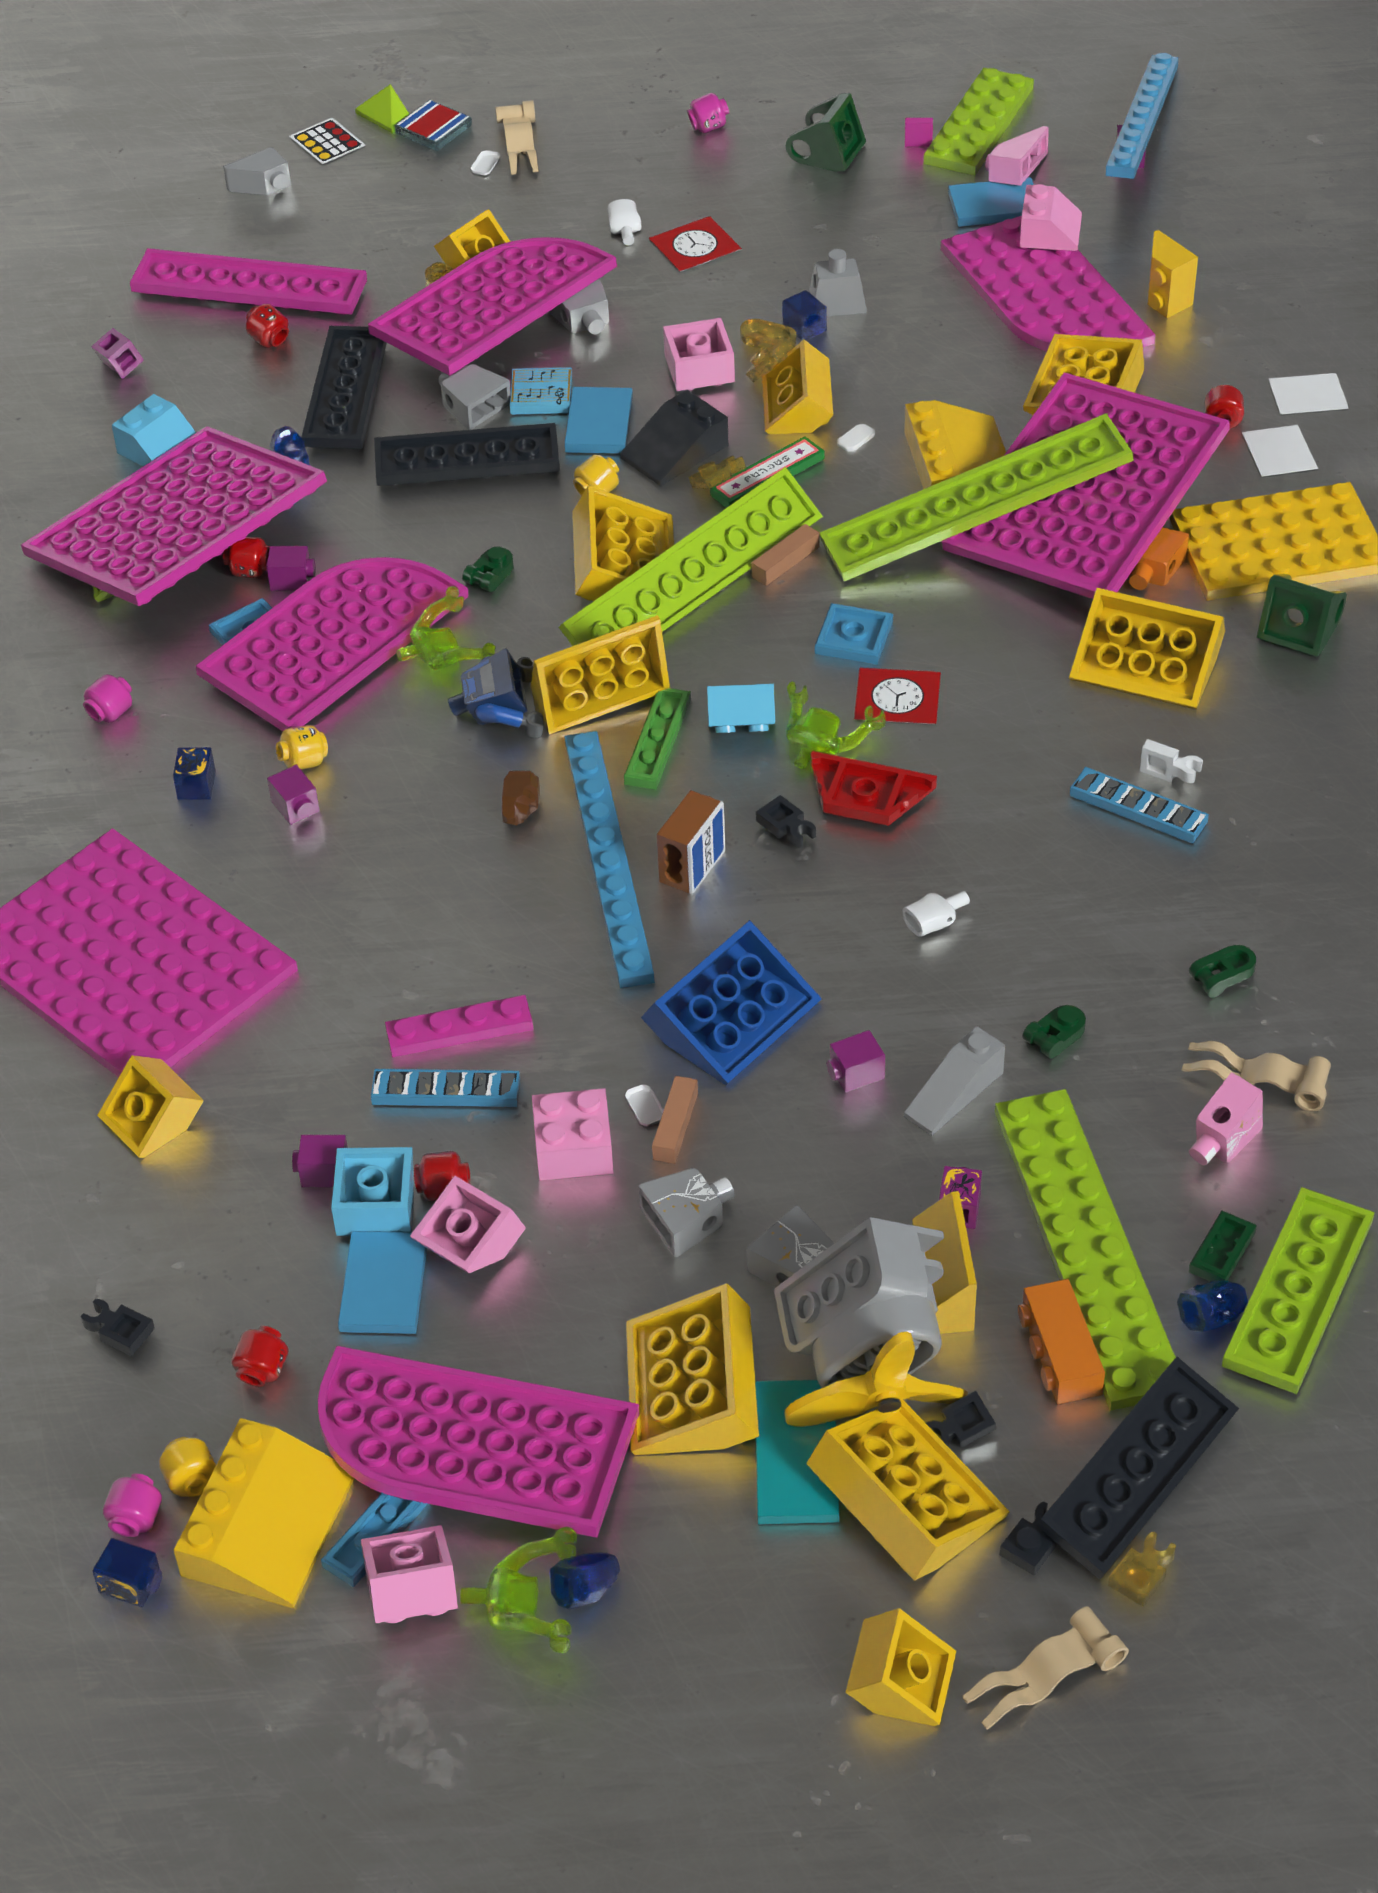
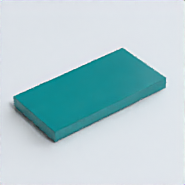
(785, 1484)

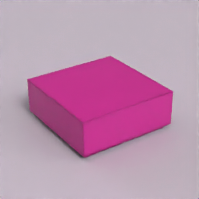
(918, 132)

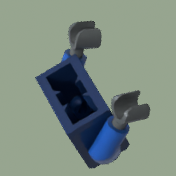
(496, 693)

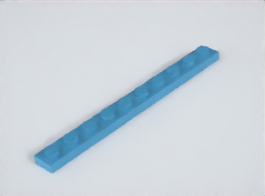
(1142, 116)
(609, 861)

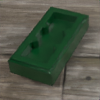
(1222, 1247)

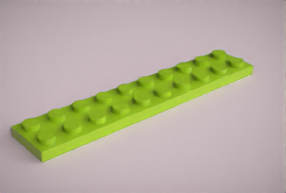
(976, 496)
(700, 562)
(1086, 1241)

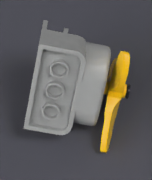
(866, 1321)

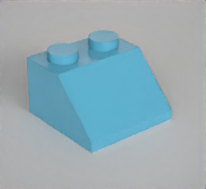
(150, 430)
(741, 706)
(373, 1190)

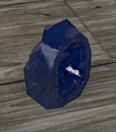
(290, 444)
(1211, 1305)
(583, 1578)

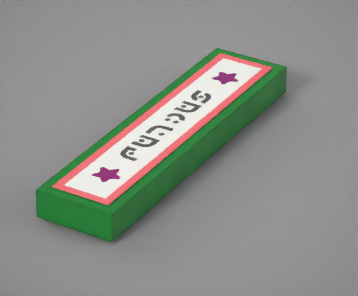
(794, 457)

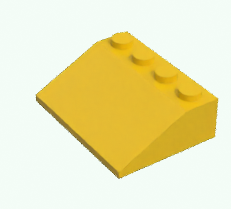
(1100, 359)
(949, 440)
(614, 540)
(1148, 648)
(600, 675)
(693, 1374)
(906, 1488)
(263, 1515)

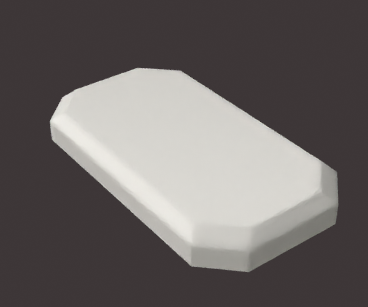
(485, 162)
(855, 437)
(644, 1105)

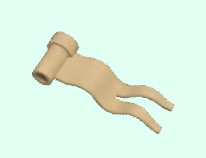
(518, 132)
(1299, 1079)
(1051, 1662)

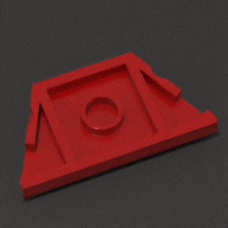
(867, 789)

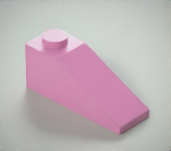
(1018, 157)

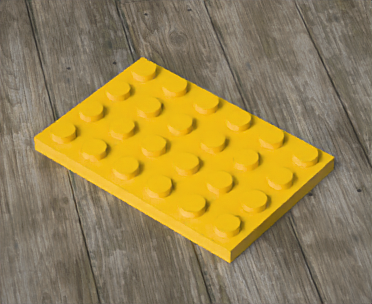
(1303, 533)

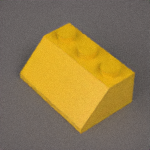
(798, 392)
(957, 1287)

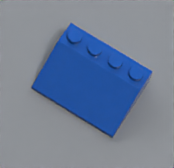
(732, 1005)

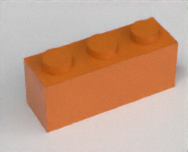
(1061, 1342)

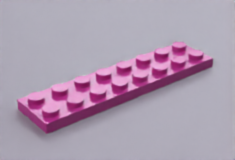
(249, 281)

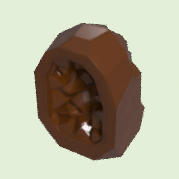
(519, 796)

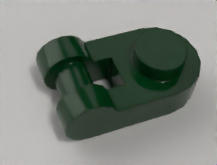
(489, 569)
(1234, 963)
(1063, 1023)

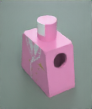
(1228, 1121)

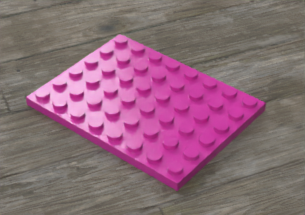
(173, 515)
(1105, 524)
(131, 956)

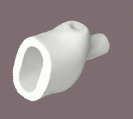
(624, 219)
(933, 912)

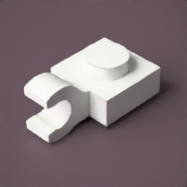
(1165, 764)

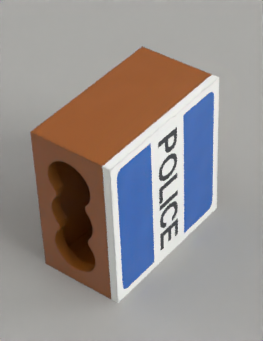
(691, 842)

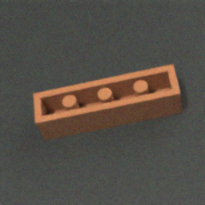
(785, 554)
(675, 1119)

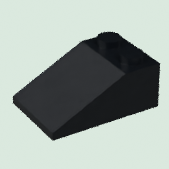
(677, 438)

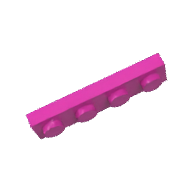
(459, 1026)

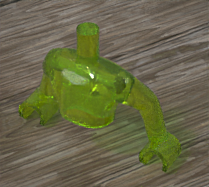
(438, 645)
(819, 728)
(513, 1597)

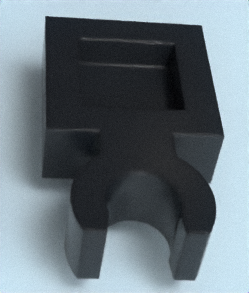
(784, 818)
(120, 1329)
(964, 1420)
(1028, 1544)

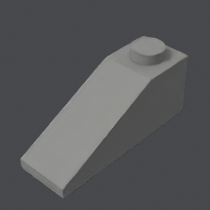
(957, 1081)

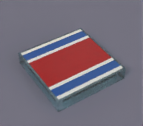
(433, 125)

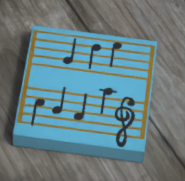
(541, 391)

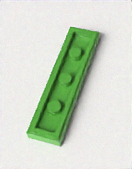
(657, 738)

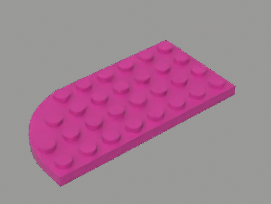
(1041, 288)
(490, 299)
(325, 637)
(474, 1439)

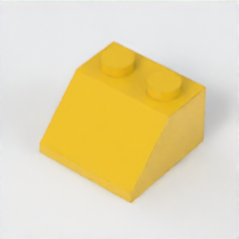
(471, 239)
(1171, 276)
(149, 1105)
(901, 1669)

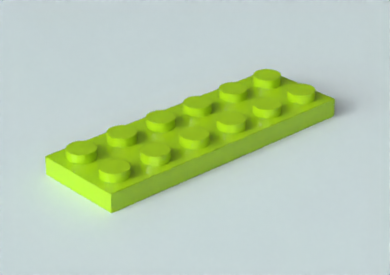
(978, 121)
(1298, 1290)

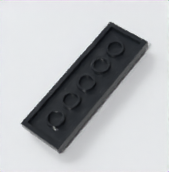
(344, 389)
(466, 454)
(1137, 1467)

